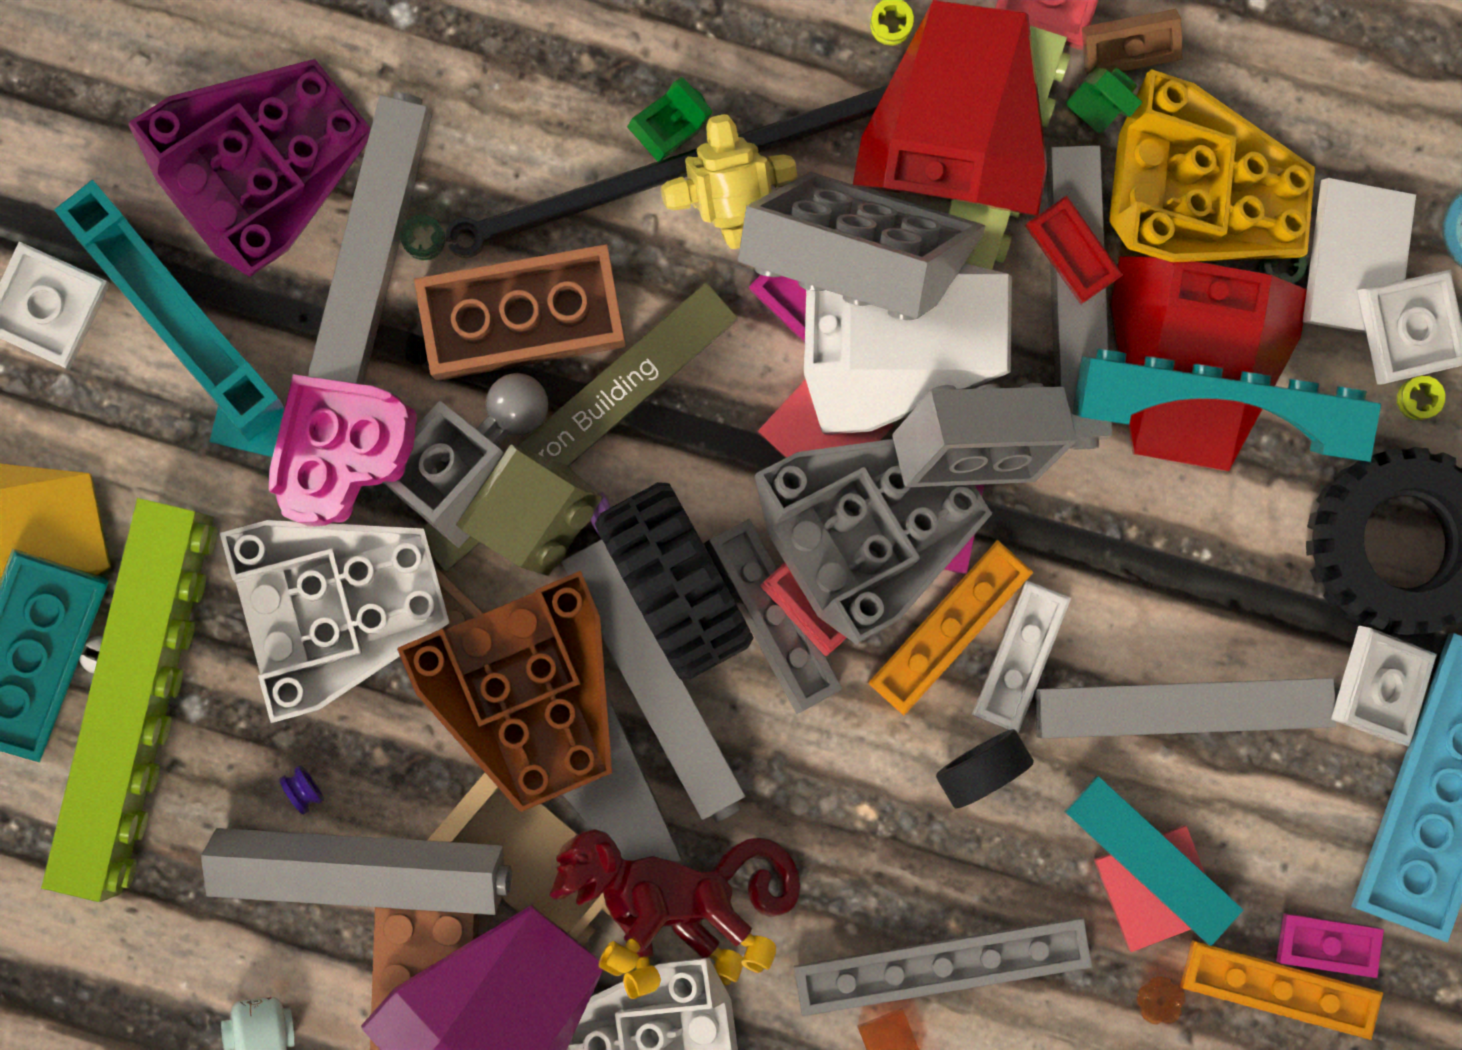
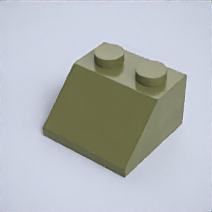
(530, 510)

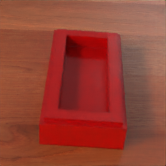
(1073, 250)

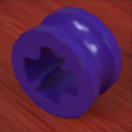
(301, 789)

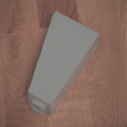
(625, 803)

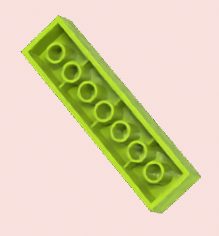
(129, 702)

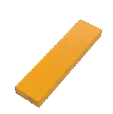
(950, 627)
(1281, 989)

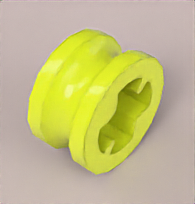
(881, 32)
(1432, 389)

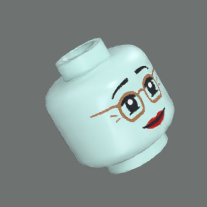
(258, 1026)

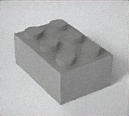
(984, 435)

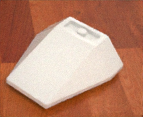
(878, 368)
(330, 604)
(683, 1014)

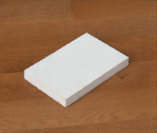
(1356, 245)

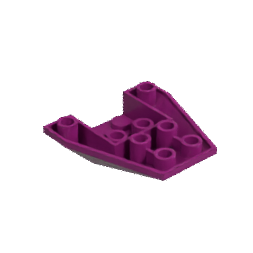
(253, 157)
(500, 992)

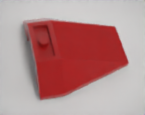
(961, 114)
(1203, 318)

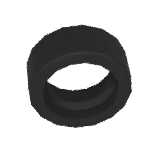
(984, 769)

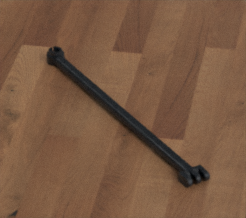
(652, 175)

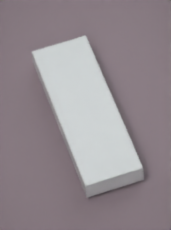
(1021, 656)

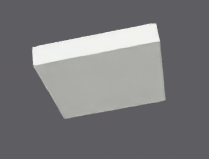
(47, 304)
(1412, 326)
(1383, 686)

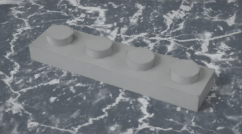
(790, 653)

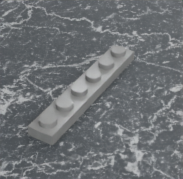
(942, 966)

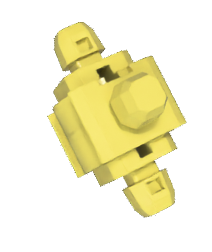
(727, 179)

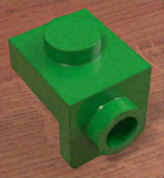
(1103, 97)
(671, 120)

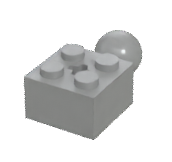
(456, 459)

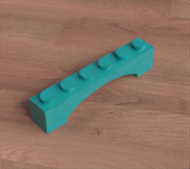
(170, 310)
(1335, 424)

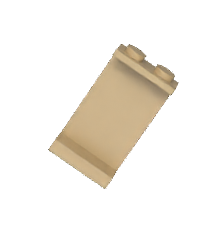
(529, 846)

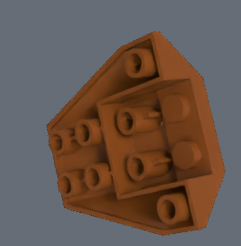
(523, 690)

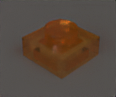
(888, 1032)

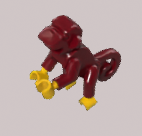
(662, 893)

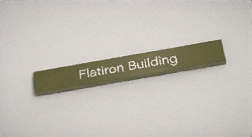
(615, 393)

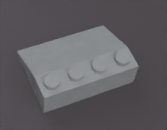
(857, 244)

